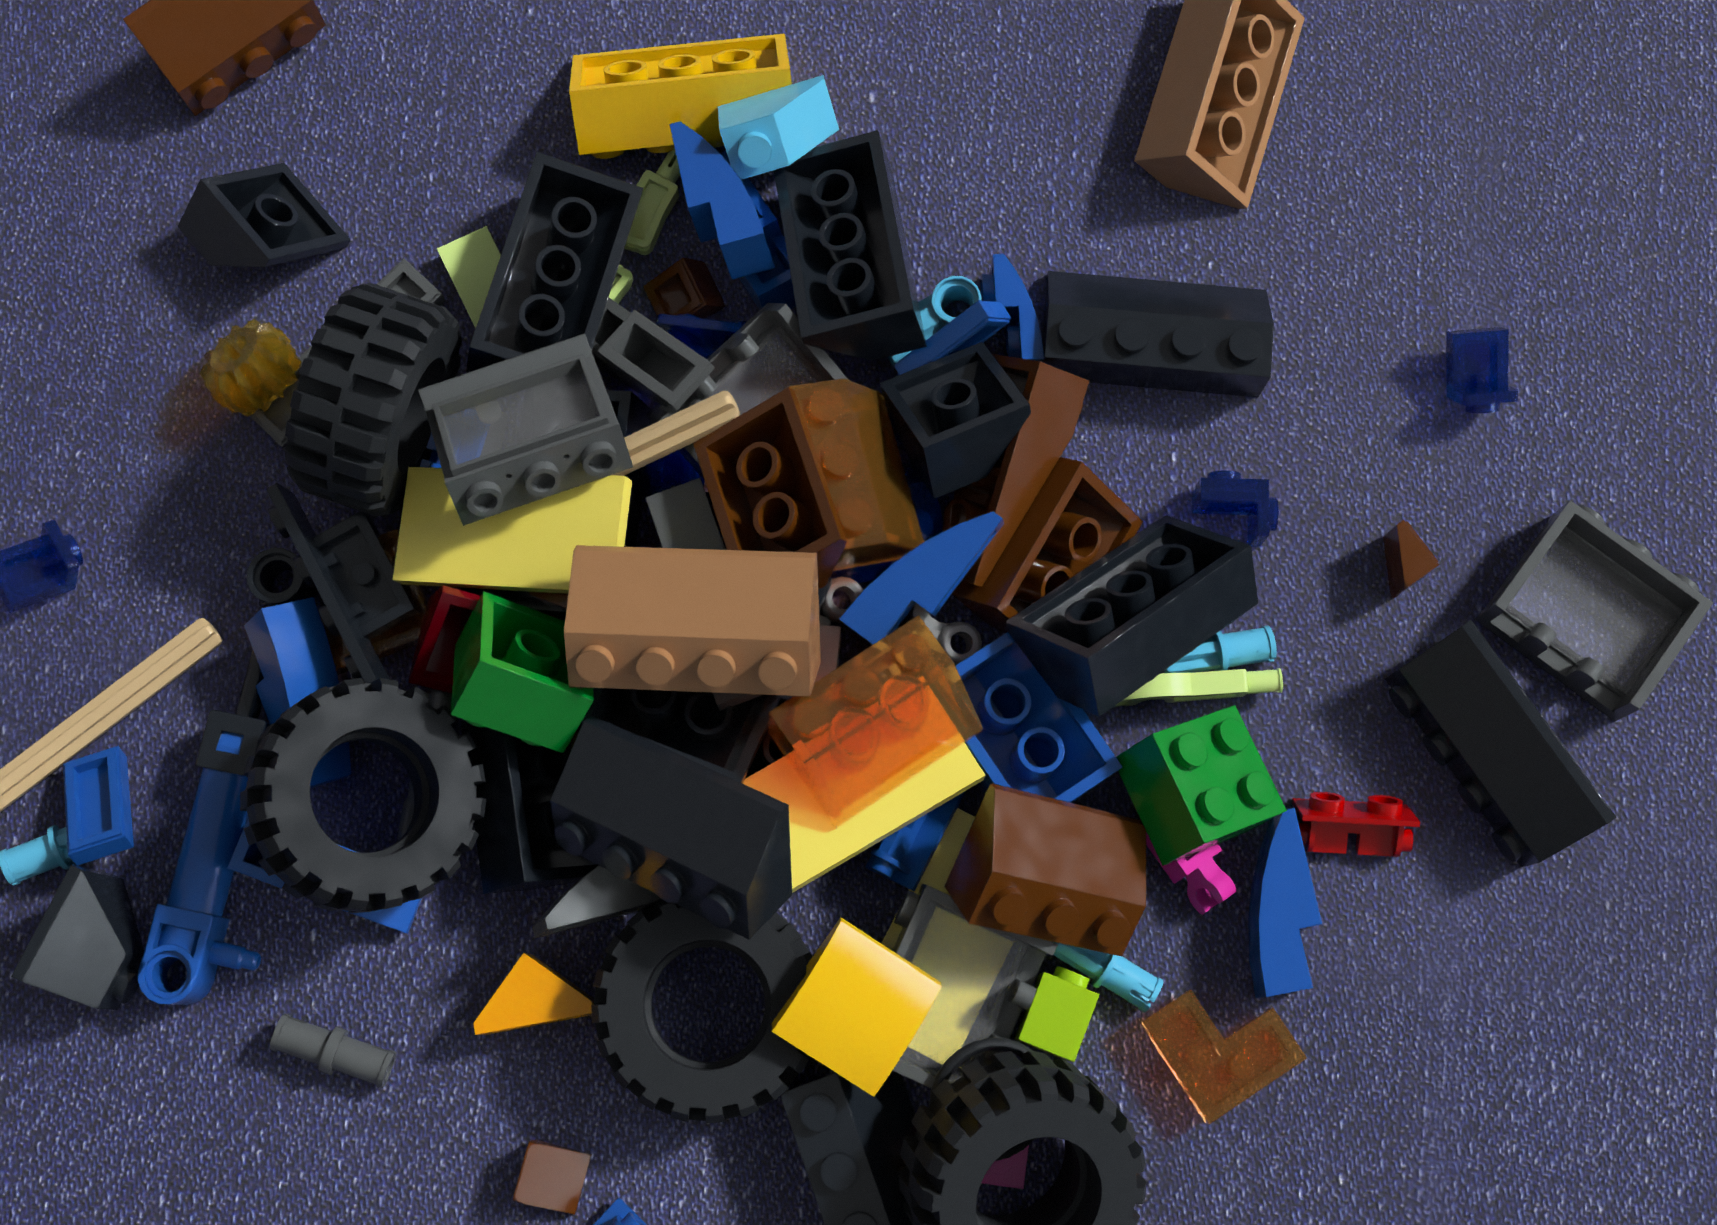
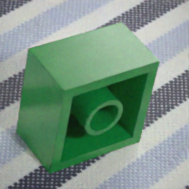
(516, 675)
(1199, 784)

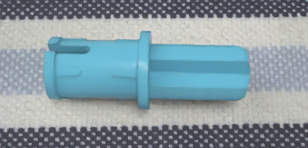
(1228, 651)
(36, 856)
(1114, 974)

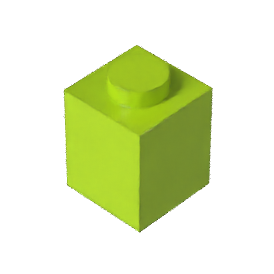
(1058, 1014)

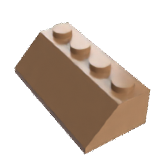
(1219, 97)
(693, 620)

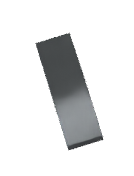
(647, 357)
(592, 900)

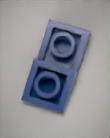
(1006, 286)

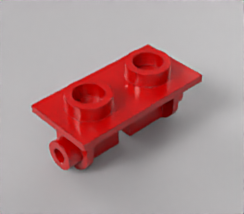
(1376, 822)

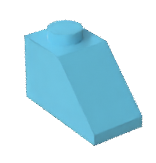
(776, 126)

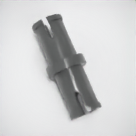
(333, 1050)

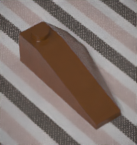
(1028, 460)

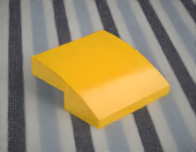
(857, 1007)

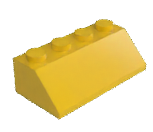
(634, 94)

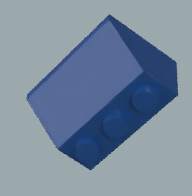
(1029, 733)

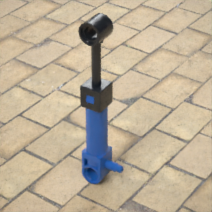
(192, 920)

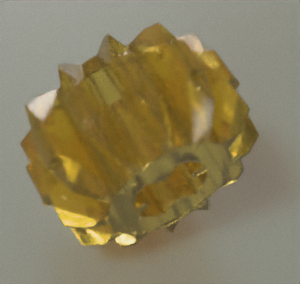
(250, 367)

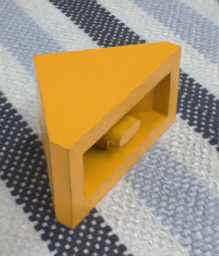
(532, 997)

